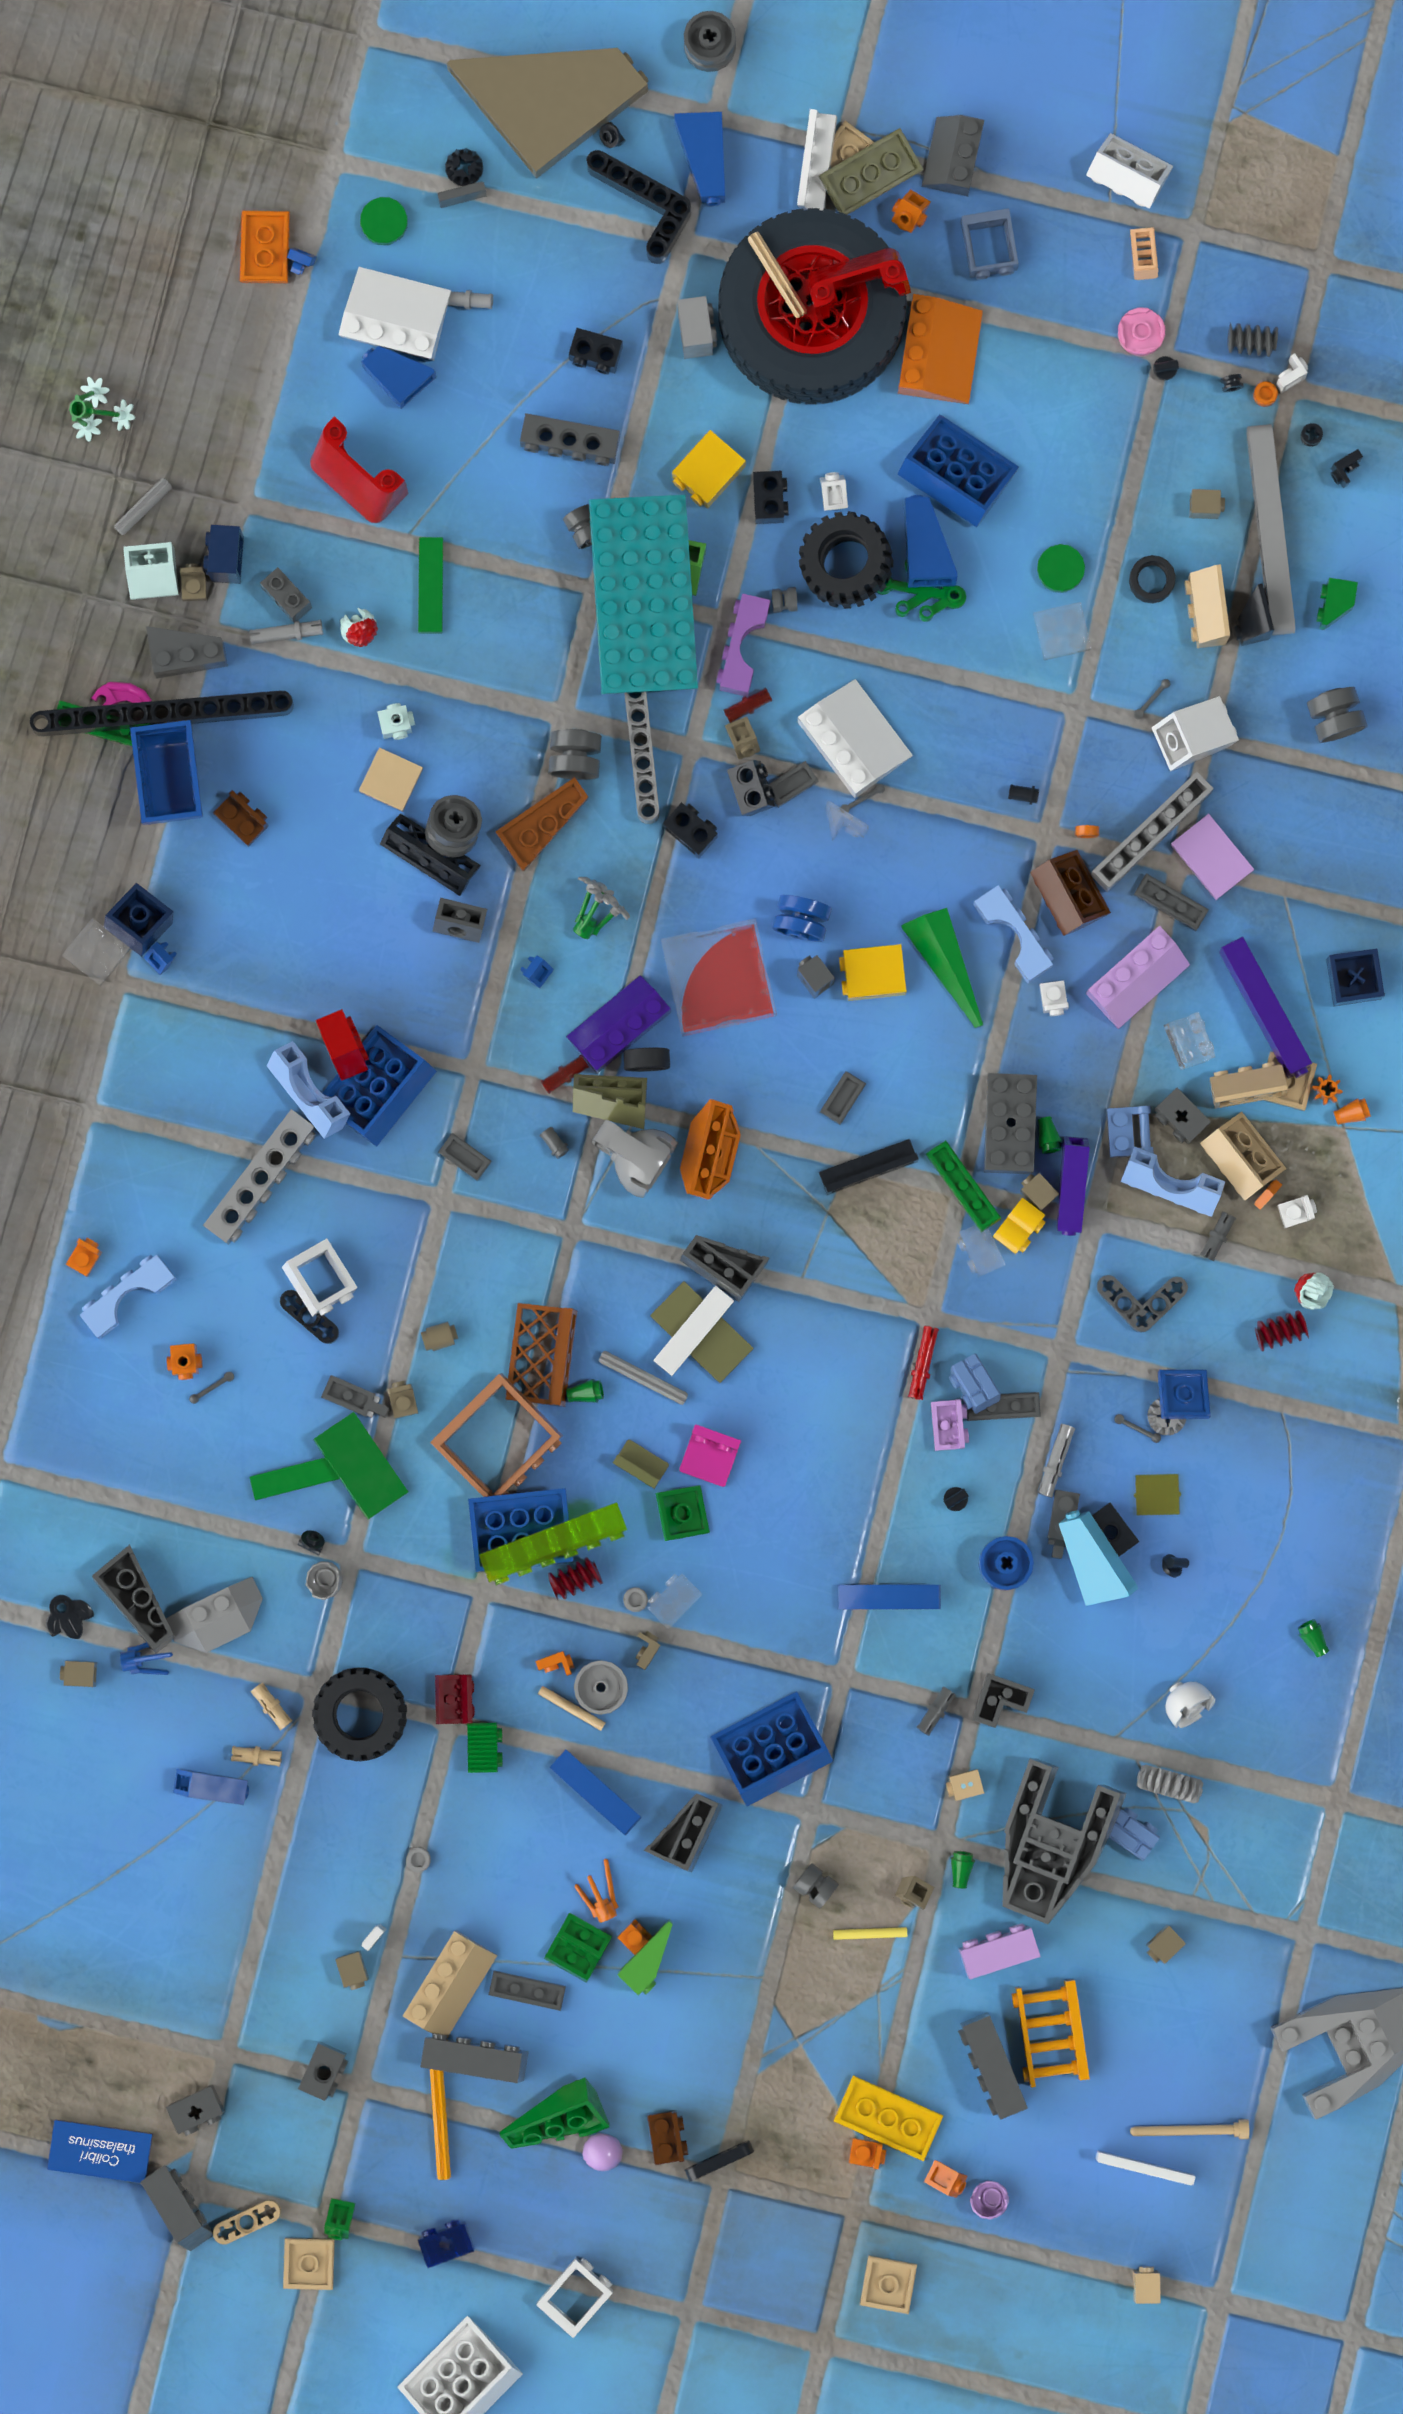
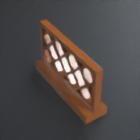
(562, 1353)

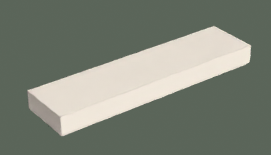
(693, 1330)
(1145, 2168)

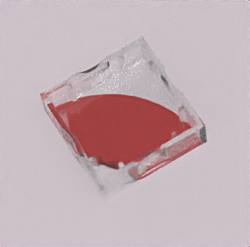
(718, 977)

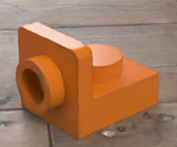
(84, 1256)
(551, 1662)
(867, 2153)
(946, 2179)

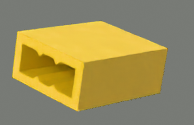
(708, 469)
(873, 972)

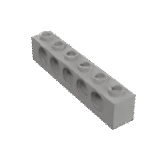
(1152, 831)
(291, 1124)

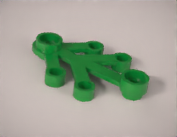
(924, 594)

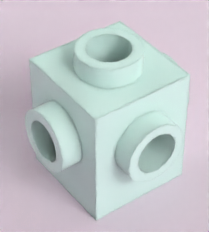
(390, 715)

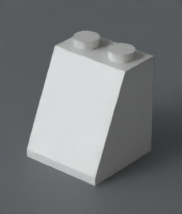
(1195, 733)

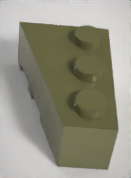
(611, 1098)

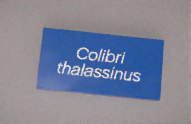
(99, 2151)

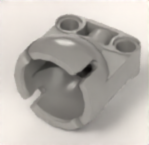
(636, 1155)

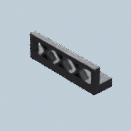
(423, 857)
(868, 1166)

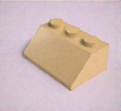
(1208, 607)
(1248, 1085)
(1243, 1155)

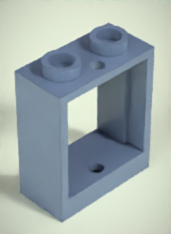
(987, 220)

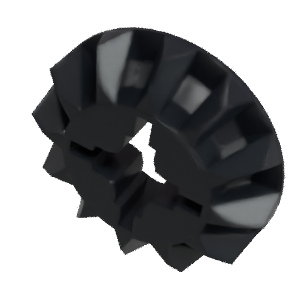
(460, 177)

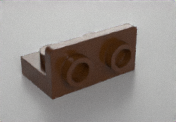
(241, 818)
(666, 2137)

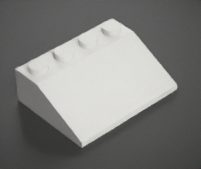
(395, 313)
(854, 738)
(461, 2374)

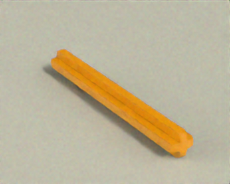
(440, 2124)

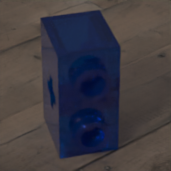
(436, 2254)

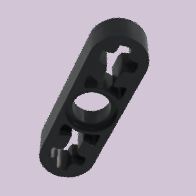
(319, 1333)
(719, 2160)

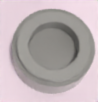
(635, 1599)
(418, 1859)

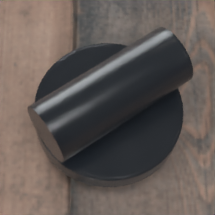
(611, 135)
(1165, 368)
(955, 1499)
(312, 1541)
(1173, 1566)

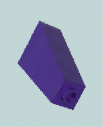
(1072, 1185)

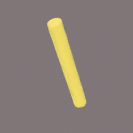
(869, 1933)

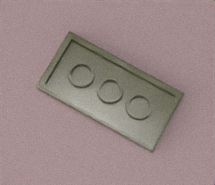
(871, 172)
(719, 1350)

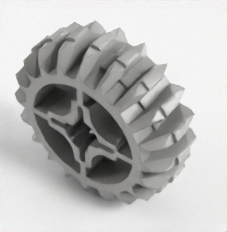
(1169, 1784)

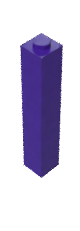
(1265, 1008)

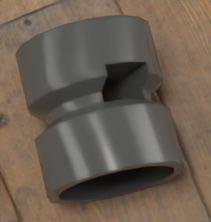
(579, 522)
(815, 1885)

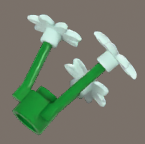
(83, 411)

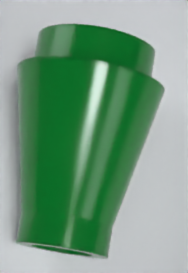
(1048, 1136)
(586, 1392)
(1313, 1636)
(962, 1865)

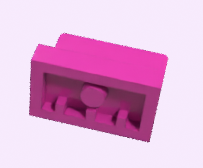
(710, 1455)

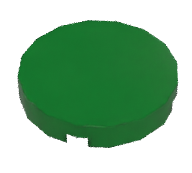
(383, 221)
(1060, 568)

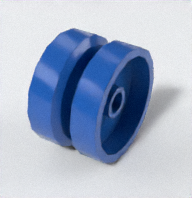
(801, 918)
(1020, 1563)

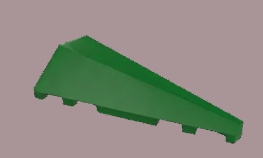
(937, 943)

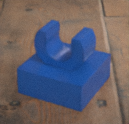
(300, 259)
(159, 958)
(537, 971)

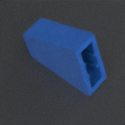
(397, 374)
(210, 1787)

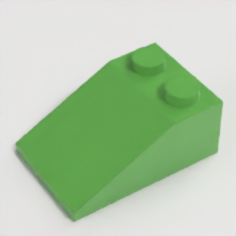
(644, 1966)

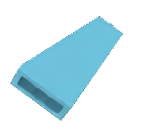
(1094, 1560)

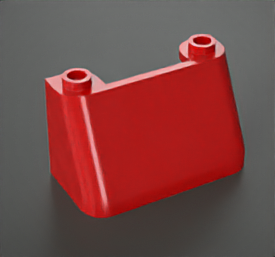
(827, 280)
(367, 495)

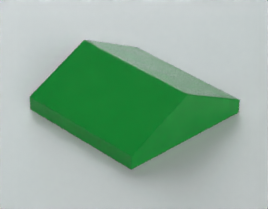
(682, 1513)

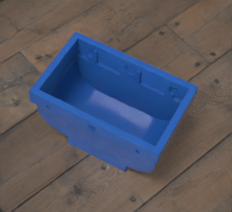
(166, 772)

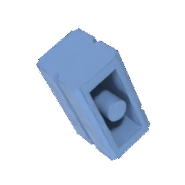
(975, 1384)
(1133, 1835)

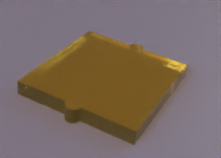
(1157, 1494)

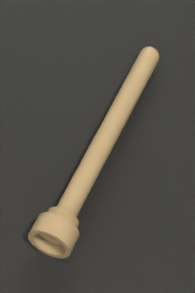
(1238, 2129)

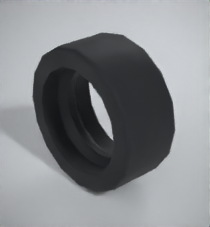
(1154, 561)
(646, 1059)

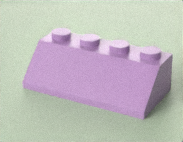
(1138, 977)

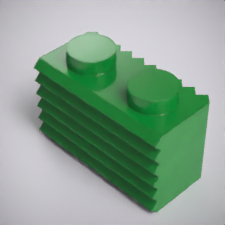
(483, 1747)

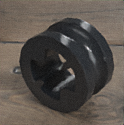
(1232, 383)
(1305, 438)

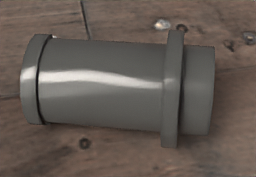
(554, 1142)

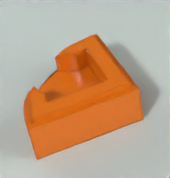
(1267, 1194)

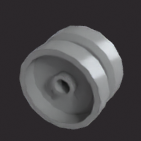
(588, 1680)

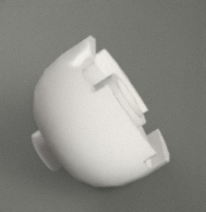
(1187, 1703)

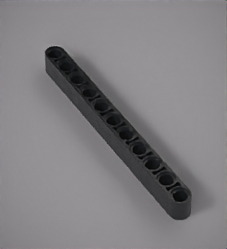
(150, 708)

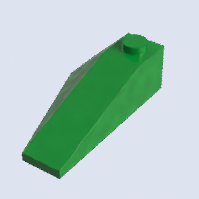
(565, 2112)

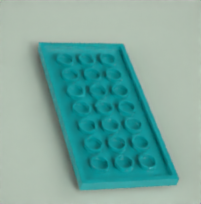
(643, 594)

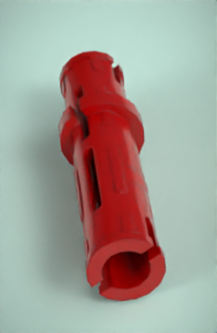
(921, 1371)

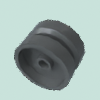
(709, 27)
(453, 826)

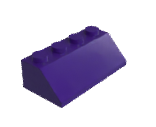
(619, 1024)

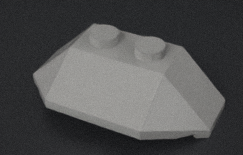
(217, 1617)

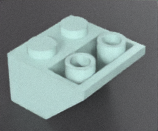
(151, 570)

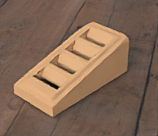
(1144, 268)

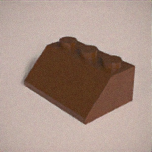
(1070, 892)

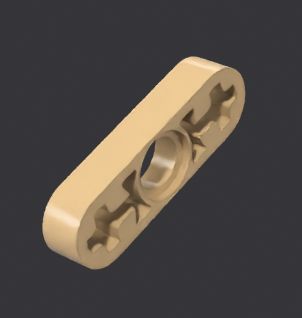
(227, 2222)

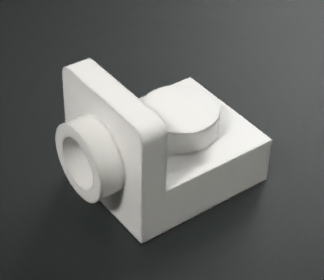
(1290, 378)
(834, 491)
(1054, 998)
(1297, 1211)

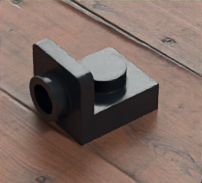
(1349, 464)

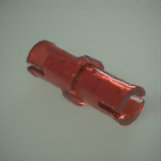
(747, 705)
(564, 1074)

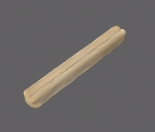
(777, 275)

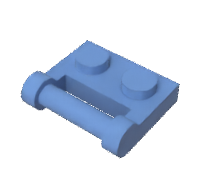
(1121, 1130)

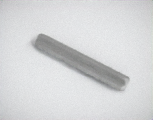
(643, 1377)

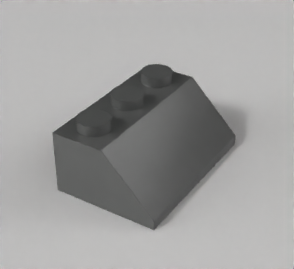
(953, 154)

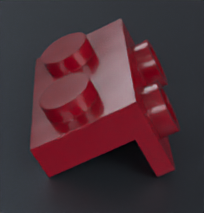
(454, 1699)

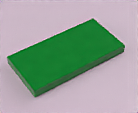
(360, 1465)

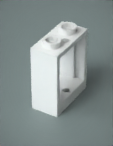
(291, 1269)
(559, 2316)

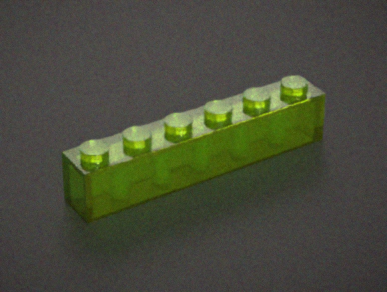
(553, 1543)

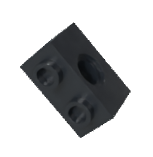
(1125, 1537)

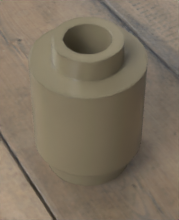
(439, 1336)

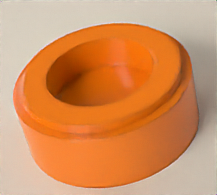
(1265, 394)
(1087, 831)

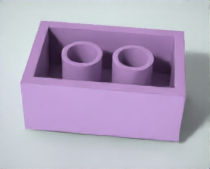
(999, 1951)

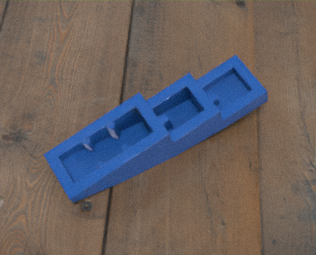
(889, 1597)
(595, 1792)

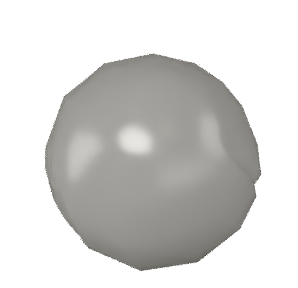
(324, 1580)

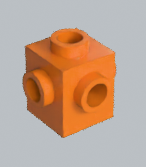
(910, 211)
(181, 1352)

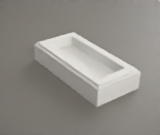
(373, 1937)

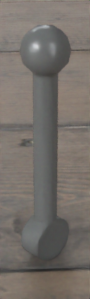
(1138, 714)
(879, 789)
(229, 1376)
(1119, 1419)

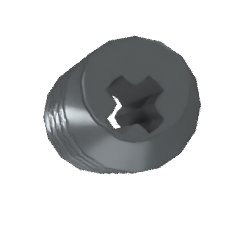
(1252, 339)

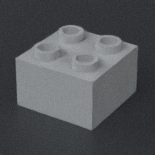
(695, 327)

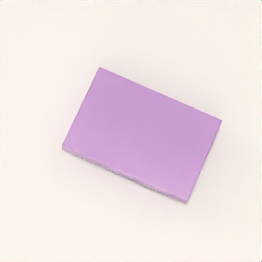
(1212, 857)

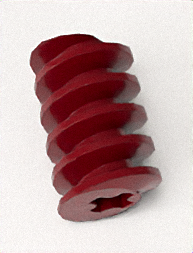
(1281, 1330)
(574, 1578)

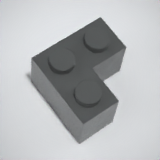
(997, 1693)

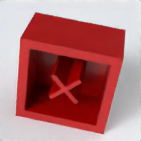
(343, 1044)

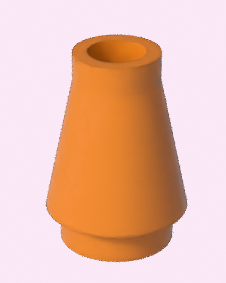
(1352, 1112)

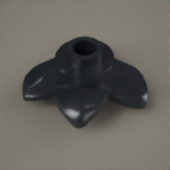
(70, 1619)

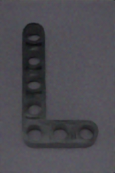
(645, 197)

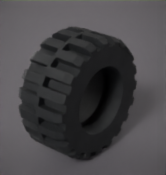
(840, 530)
(326, 1708)

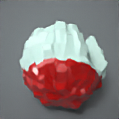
(358, 630)
(1314, 1290)

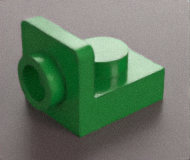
(339, 2219)

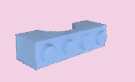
(996, 908)
(291, 1070)
(1197, 1193)
(102, 1315)

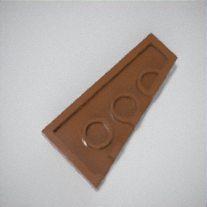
(539, 824)

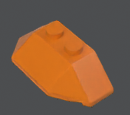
(710, 1150)

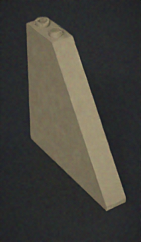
(550, 100)

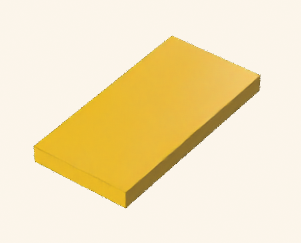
(888, 2118)

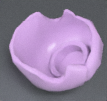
(602, 2152)
(989, 2200)

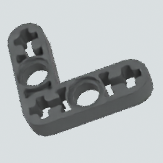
(1136, 1308)

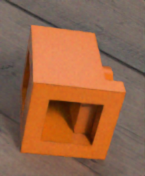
(634, 1936)

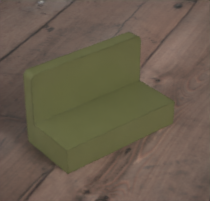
(641, 1463)

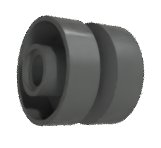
(1335, 707)
(575, 746)

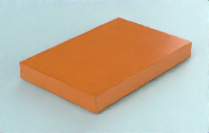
(264, 247)

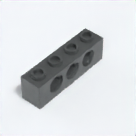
(536, 425)

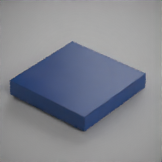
(1184, 1394)

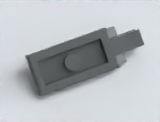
(353, 1398)
(1062, 1504)

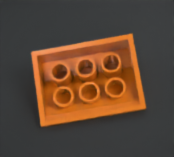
(940, 350)

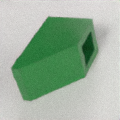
(1338, 601)

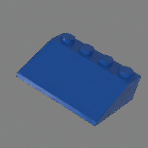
(957, 470)
(384, 1090)
(515, 1516)
(771, 1749)

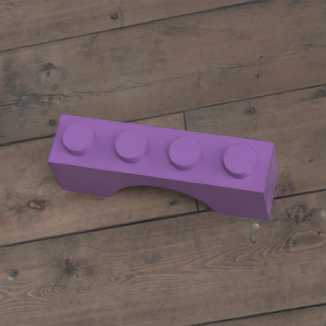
(751, 615)

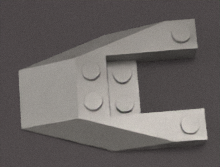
(1365, 2035)

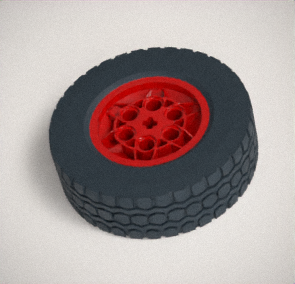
(769, 343)

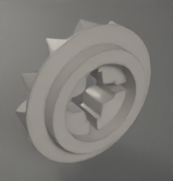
(1159, 1424)

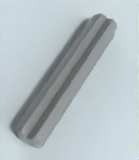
(143, 506)

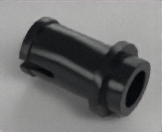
(1024, 793)

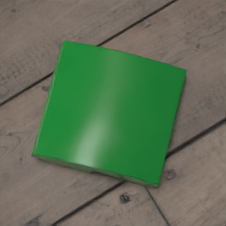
(578, 1947)

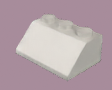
(1129, 171)

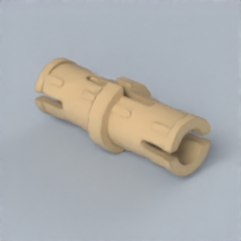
(271, 1706)
(256, 1756)

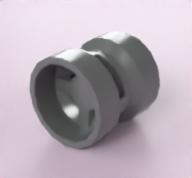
(790, 600)

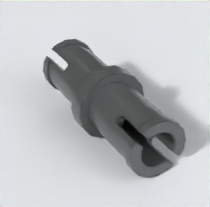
(1218, 1236)
(936, 1711)

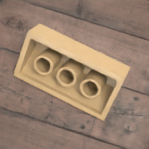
(450, 1985)

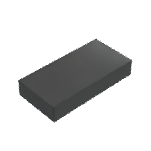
(462, 194)
(793, 783)
(842, 1098)
(465, 1157)

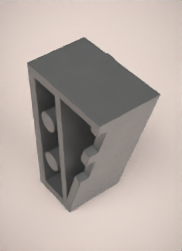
(687, 1833)
(177, 2208)

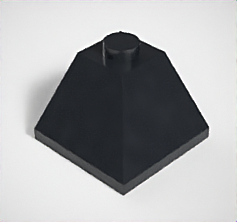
(1255, 619)

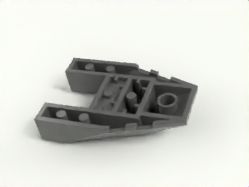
(1046, 1856)

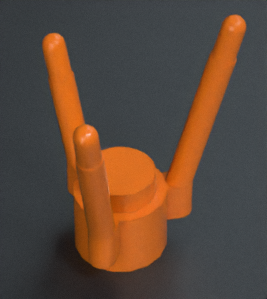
(603, 1908)

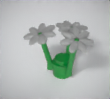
(585, 923)

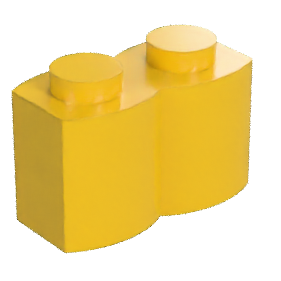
(1019, 1226)

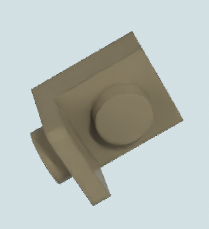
(193, 583)
(743, 738)
(402, 1399)
(645, 1654)

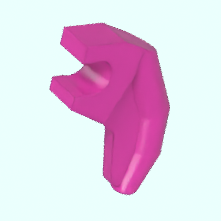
(120, 692)

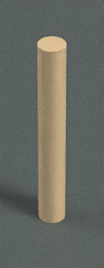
(571, 1708)

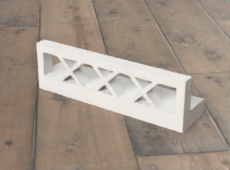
(816, 159)

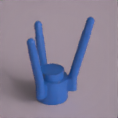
(133, 1660)

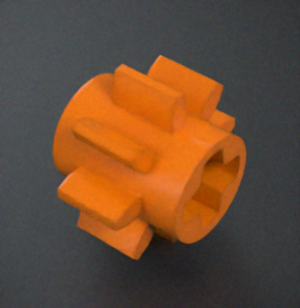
(1332, 1086)

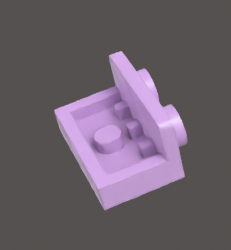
(948, 1425)

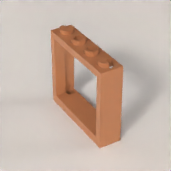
(533, 1462)

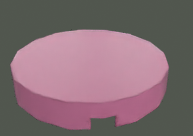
(1141, 331)

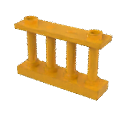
(1073, 2042)

